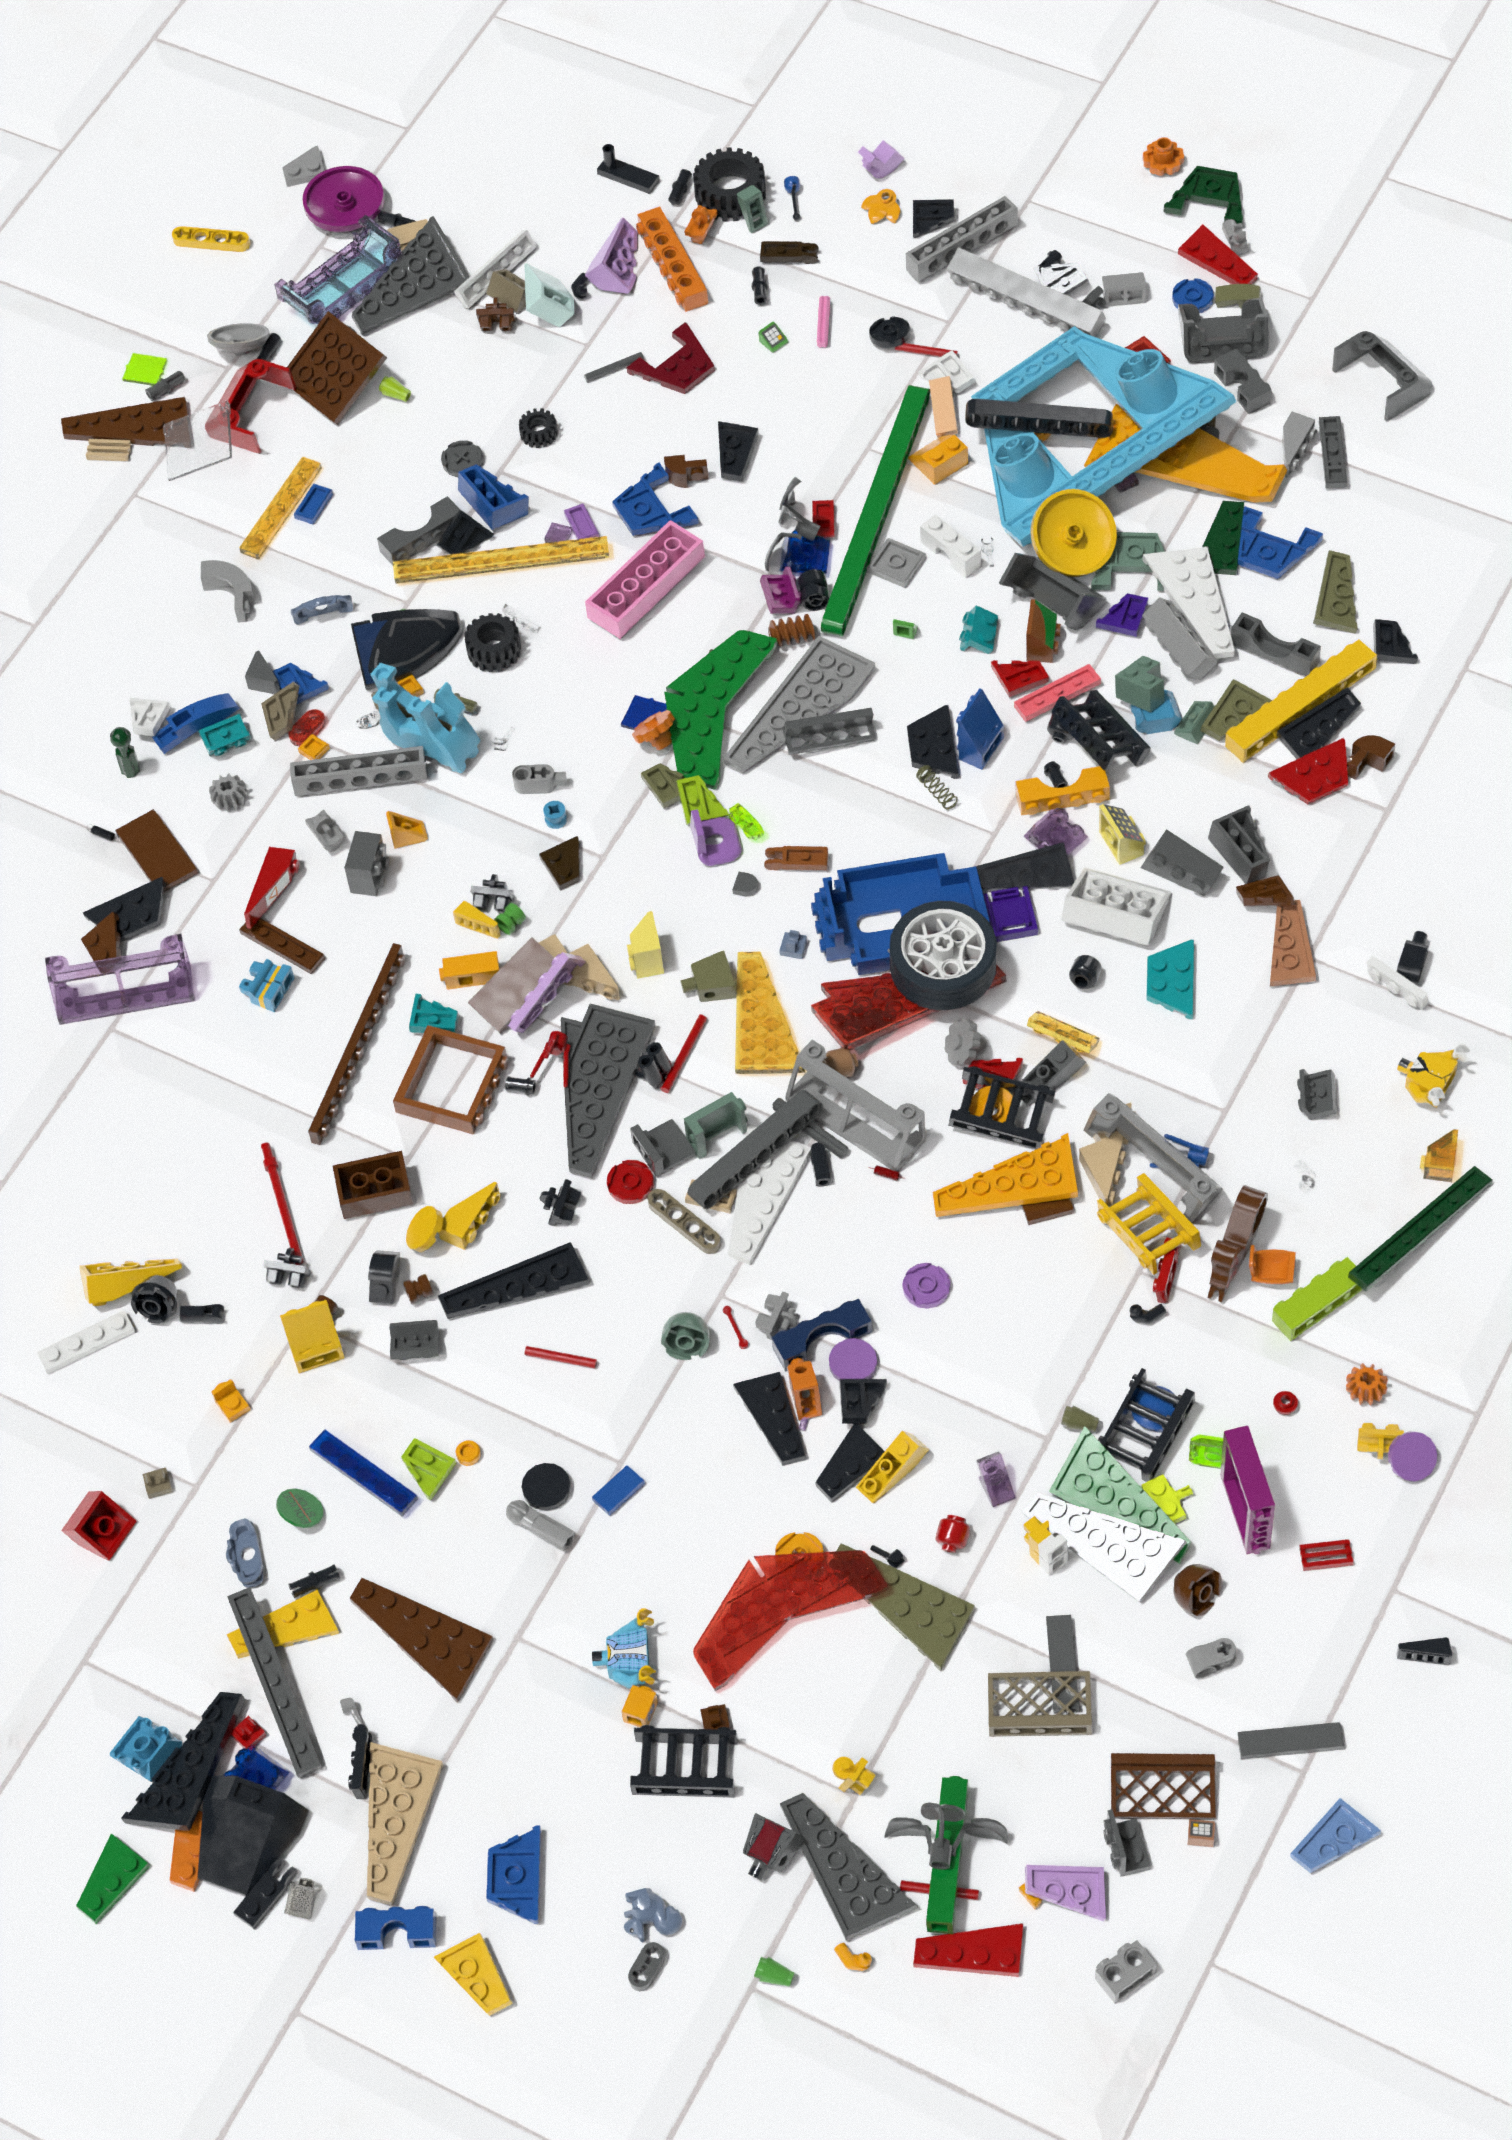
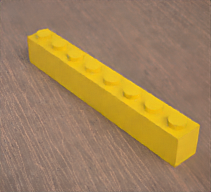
(1321, 684)

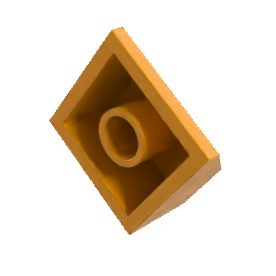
(941, 458)

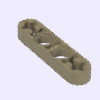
(685, 1220)

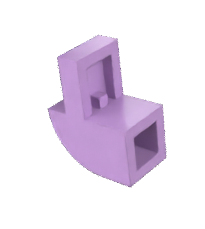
(881, 160)

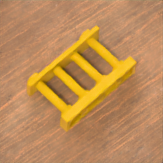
(1159, 1205)

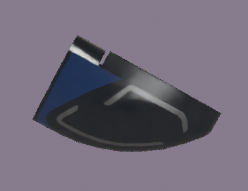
(406, 640)

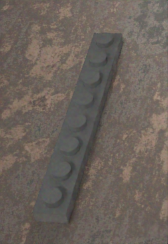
(274, 1682)

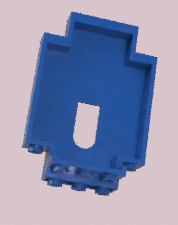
(883, 890)

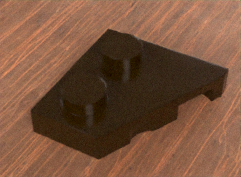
(563, 863)

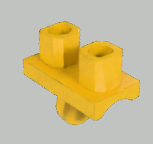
(1375, 1439)
(854, 1775)

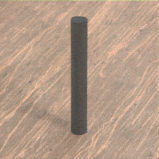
(612, 367)

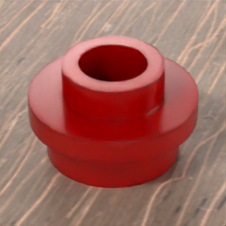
(1285, 1409)

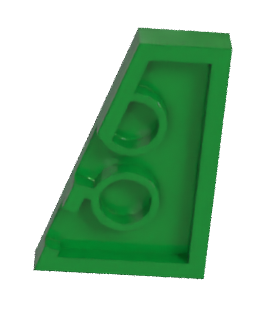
(110, 1879)

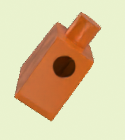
(803, 1378)

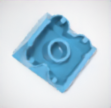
(1160, 719)
(145, 1747)

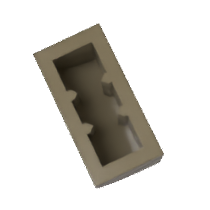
(508, 289)

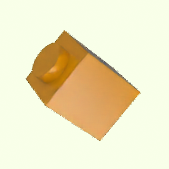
(639, 1706)

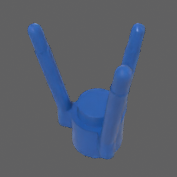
(1197, 1153)

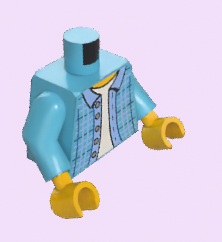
(628, 1653)

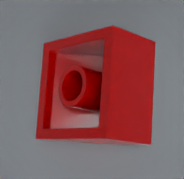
(99, 1525)

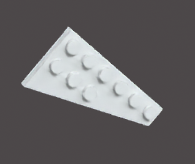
(1194, 591)
(762, 1197)

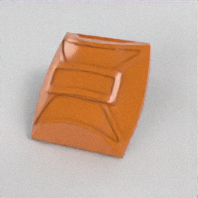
(1272, 1266)

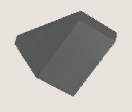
(260, 676)

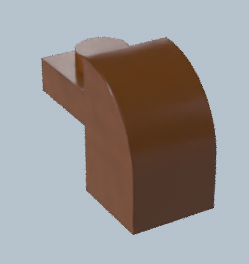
(1370, 751)

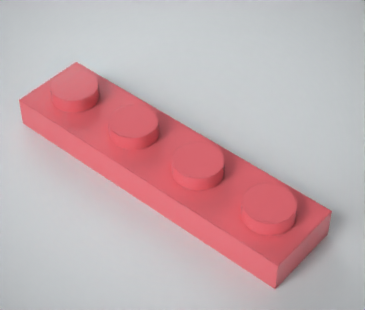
(1047, 696)

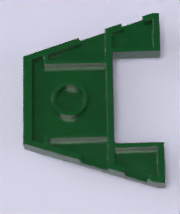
(1209, 187)

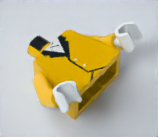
(1432, 1073)

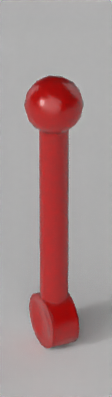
(743, 1343)

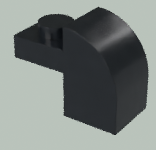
(382, 1273)

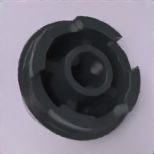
(155, 1299)

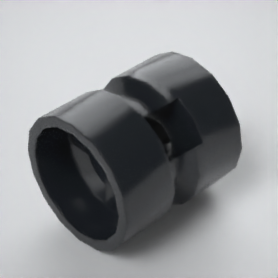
(814, 590)

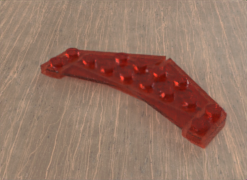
(788, 1590)

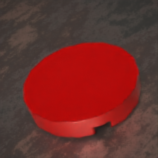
(630, 1182)

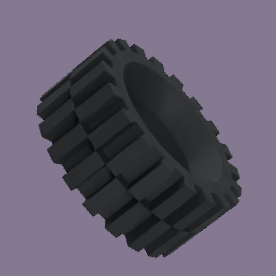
(725, 165)

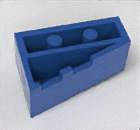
(490, 498)

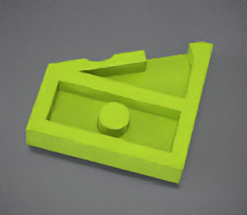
(696, 796)

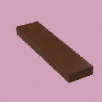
(284, 945)

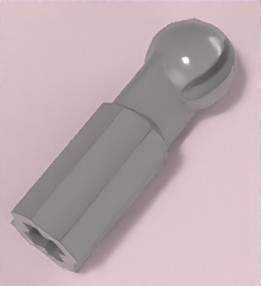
(540, 1524)

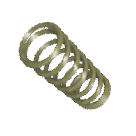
(925, 776)

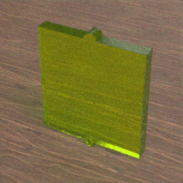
(144, 369)

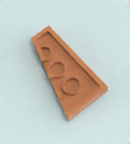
(1291, 948)

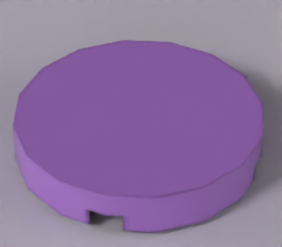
(926, 1285)
(852, 1360)
(1412, 1456)

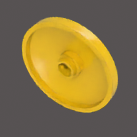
(1073, 532)

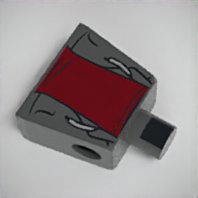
(770, 1846)

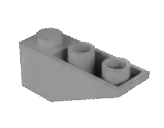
(1295, 438)

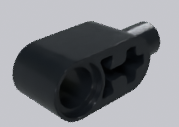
(1413, 957)

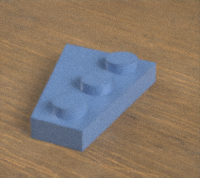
(1334, 1836)

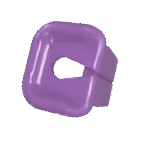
(720, 853)

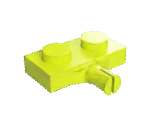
(1167, 1497)

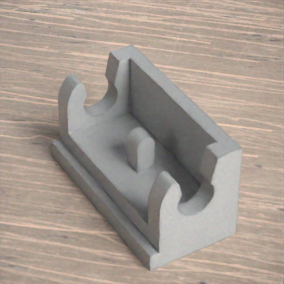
(1124, 289)

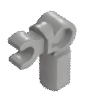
(1235, 236)

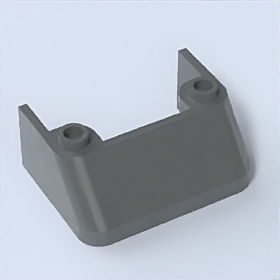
(1413, 383)
(1053, 589)

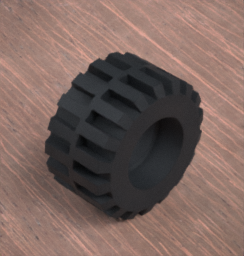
(489, 629)

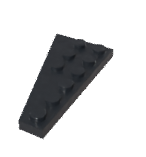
(186, 1774)

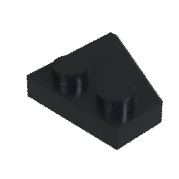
(931, 215)
(1391, 643)

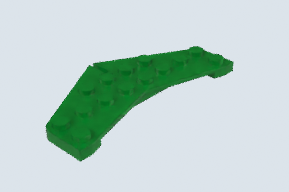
(702, 697)

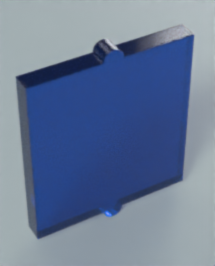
(640, 710)

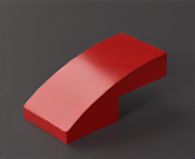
(824, 517)

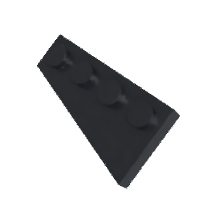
(1319, 724)

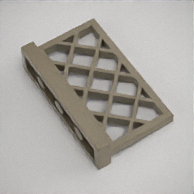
(1039, 1724)

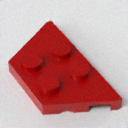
(1315, 773)

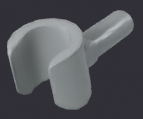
(348, 1705)

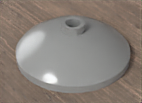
(238, 337)

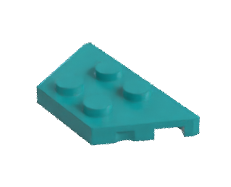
(1171, 978)

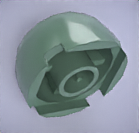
(685, 1336)

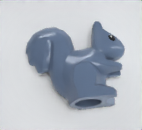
(650, 1908)

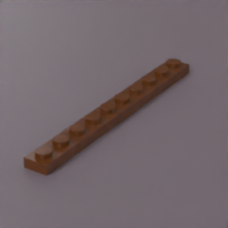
(355, 1048)

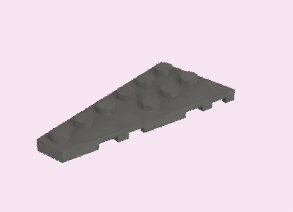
(846, 1876)

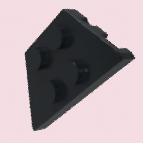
(933, 742)
(136, 909)

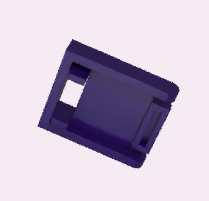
(1011, 911)

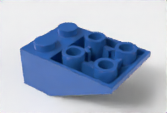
(978, 731)

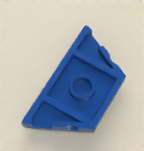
(515, 1875)

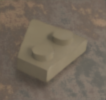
(280, 710)

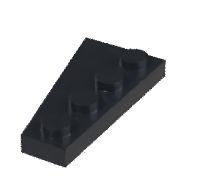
(1032, 869)
(771, 1410)

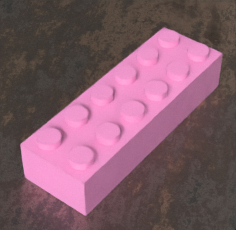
(645, 579)

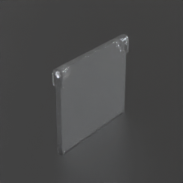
(198, 440)

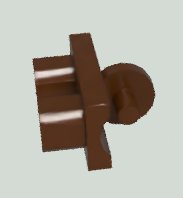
(496, 313)

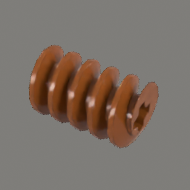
(791, 629)

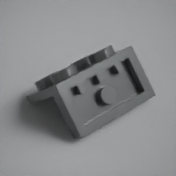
(662, 1146)
(1126, 1845)

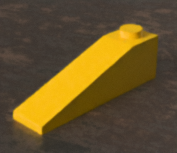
(109, 1282)

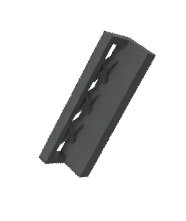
(829, 723)

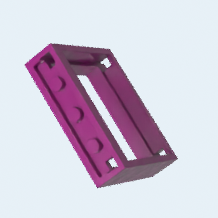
(1247, 1489)

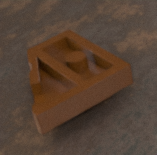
(1265, 892)

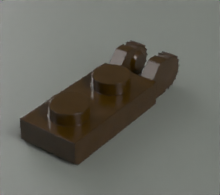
(788, 252)

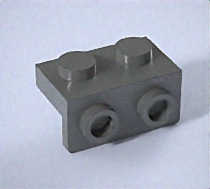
(1317, 1093)
(414, 1339)

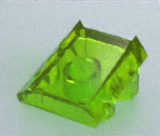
(1206, 1451)

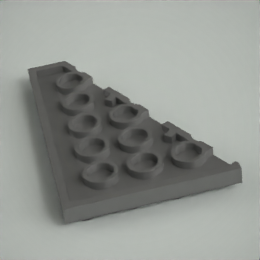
(419, 276)

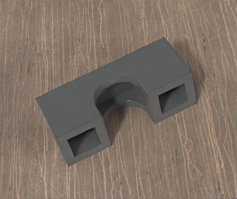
(1235, 368)

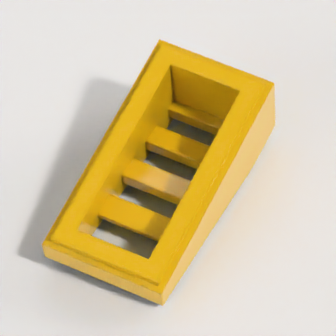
(473, 919)

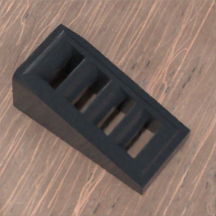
(1429, 1651)

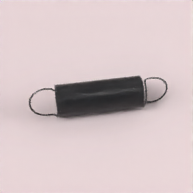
(102, 832)

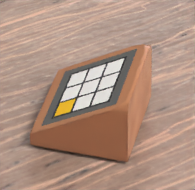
(1201, 1833)

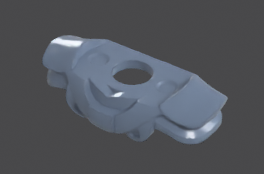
(308, 609)
(244, 1536)

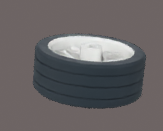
(933, 931)

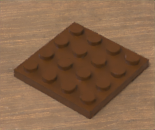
(334, 367)

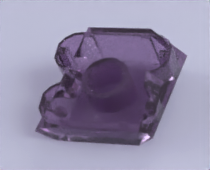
(1055, 829)

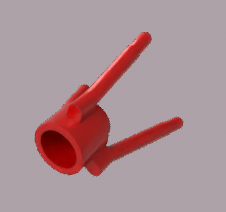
(555, 1046)

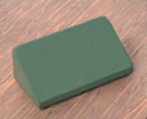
(1193, 720)

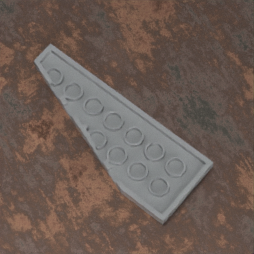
(813, 688)

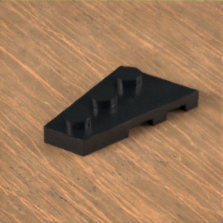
(735, 449)

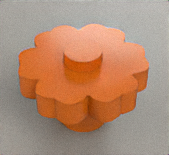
(1163, 157)
(655, 730)

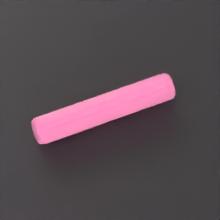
(823, 321)

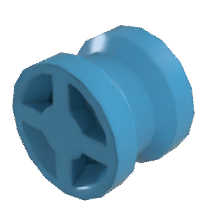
(558, 818)

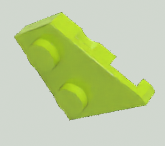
(427, 1466)

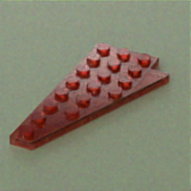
(870, 1008)

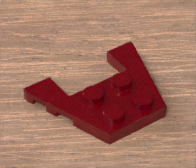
(682, 369)

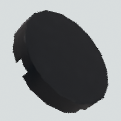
(889, 332)
(546, 1486)

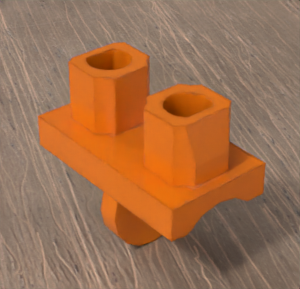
(700, 224)

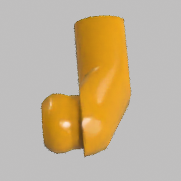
(852, 1961)

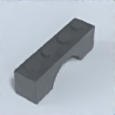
(401, 545)
(1253, 637)

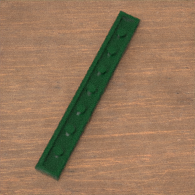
(1420, 1228)

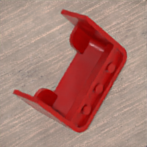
(239, 390)

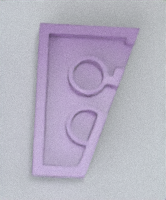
(1069, 1886)

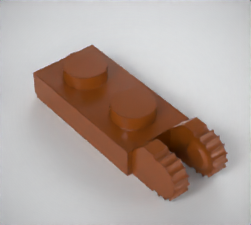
(797, 858)

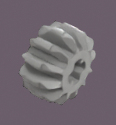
(228, 792)

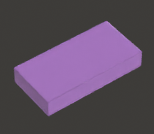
(581, 522)

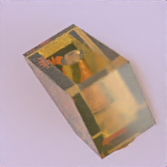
(1440, 1158)

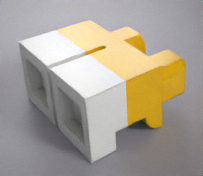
(1044, 1548)

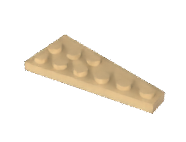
(397, 1806)

